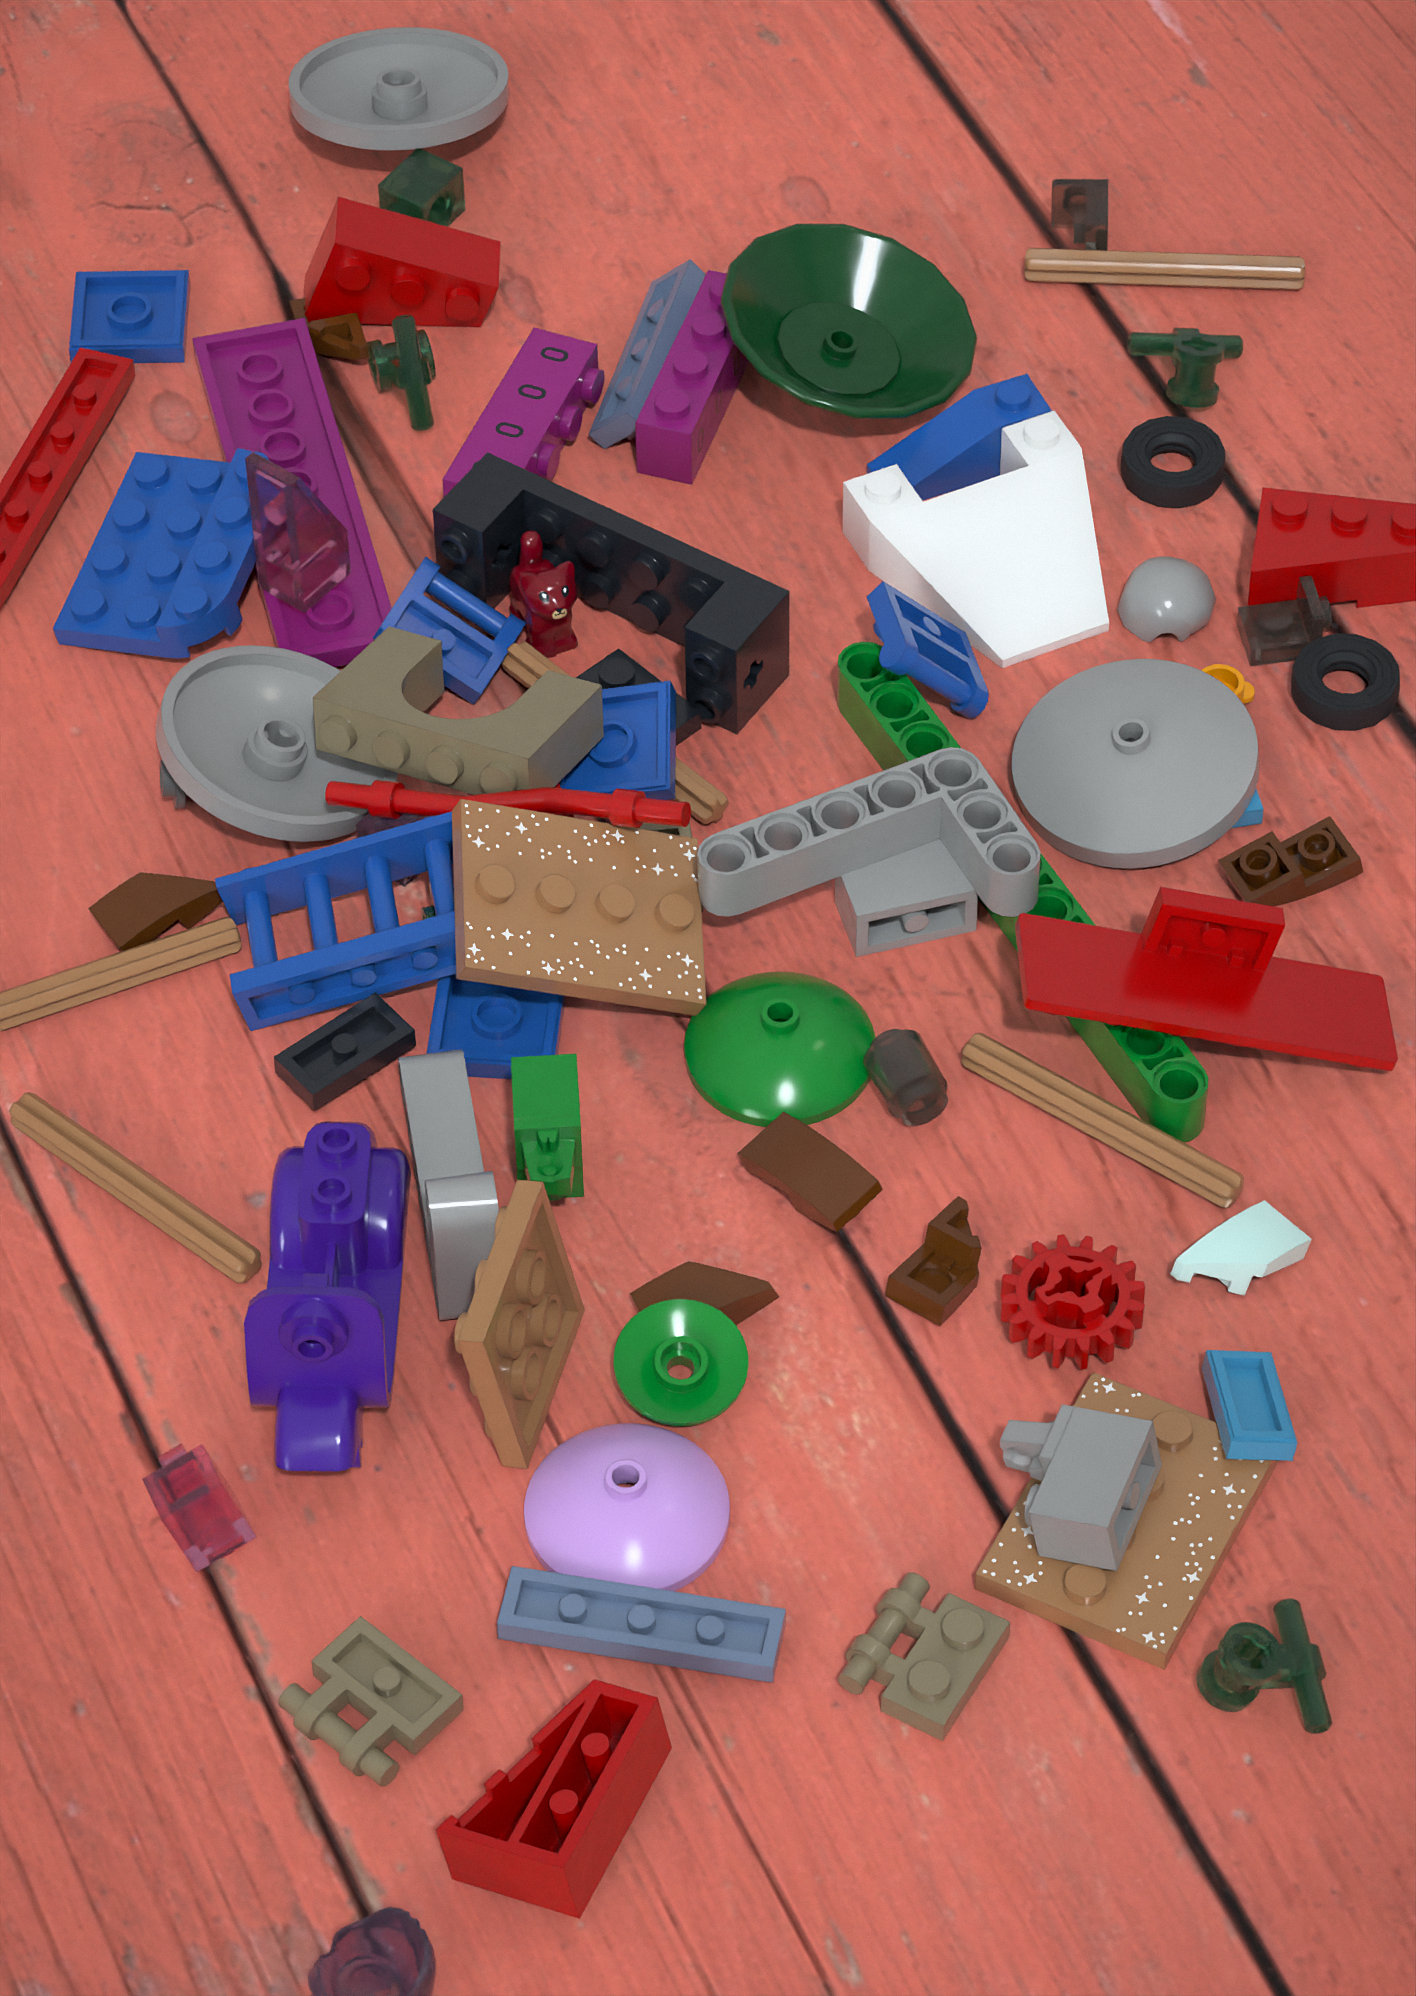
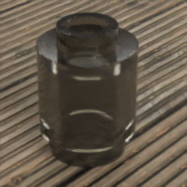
(906, 1076)

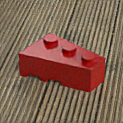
(399, 266)
(1345, 543)
(566, 1805)

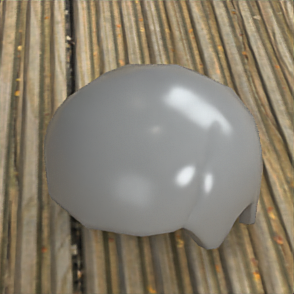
(1166, 598)

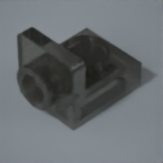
(1082, 207)
(1281, 629)

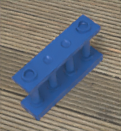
(355, 968)

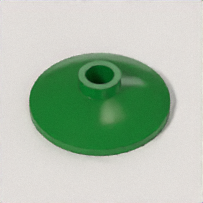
(685, 1335)

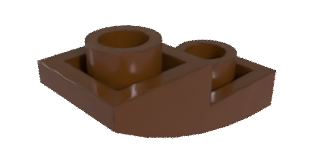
(1292, 869)
(812, 1171)

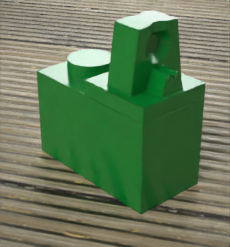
(548, 1123)

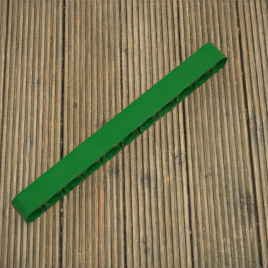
(1147, 1066)

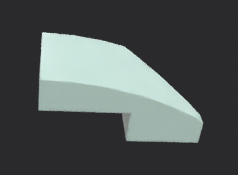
(1244, 1247)

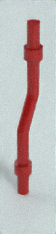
(622, 807)

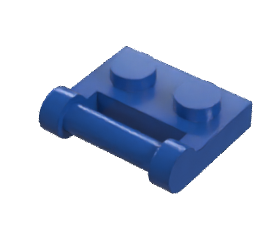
(927, 650)
(467, 654)

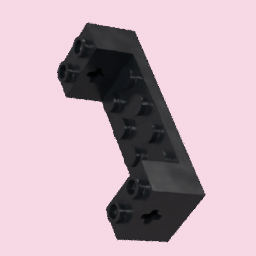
(720, 613)

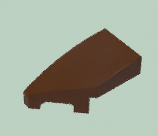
(335, 335)
(150, 904)
(942, 1269)
(725, 1290)

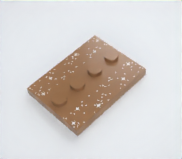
(577, 908)
(1173, 1552)

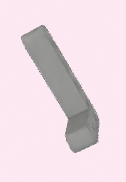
(871, 820)
(452, 1188)

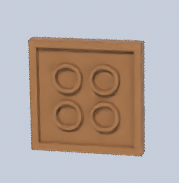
(520, 1323)

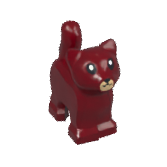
(543, 598)

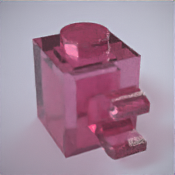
(198, 1506)

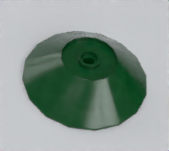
(849, 321)

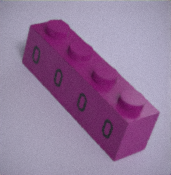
(690, 390)
(534, 407)

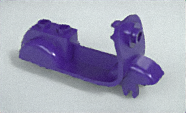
(331, 1306)

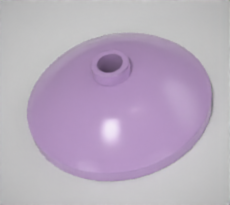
(639, 1535)

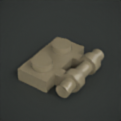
(942, 1667)
(386, 1687)

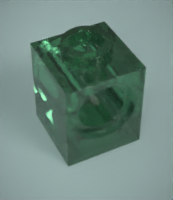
(424, 189)

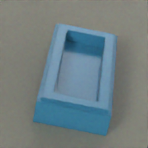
(1249, 1405)

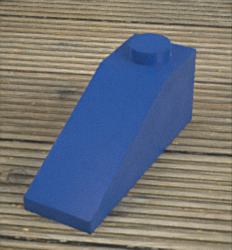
(963, 440)

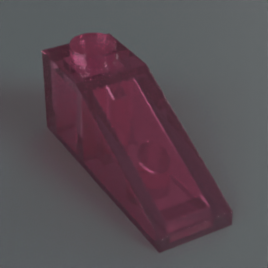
(296, 537)

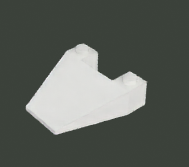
(997, 558)

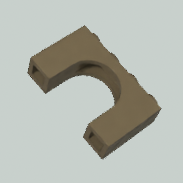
(378, 719)

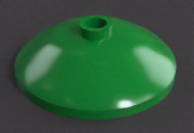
(779, 1048)

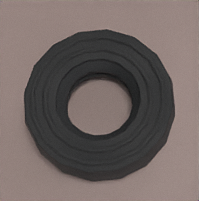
(1175, 436)
(1339, 709)

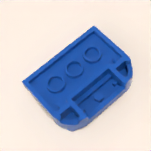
(165, 559)

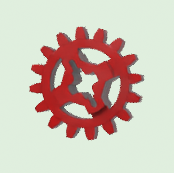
(1072, 1301)

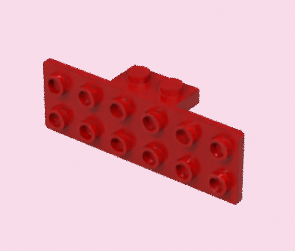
(1206, 975)

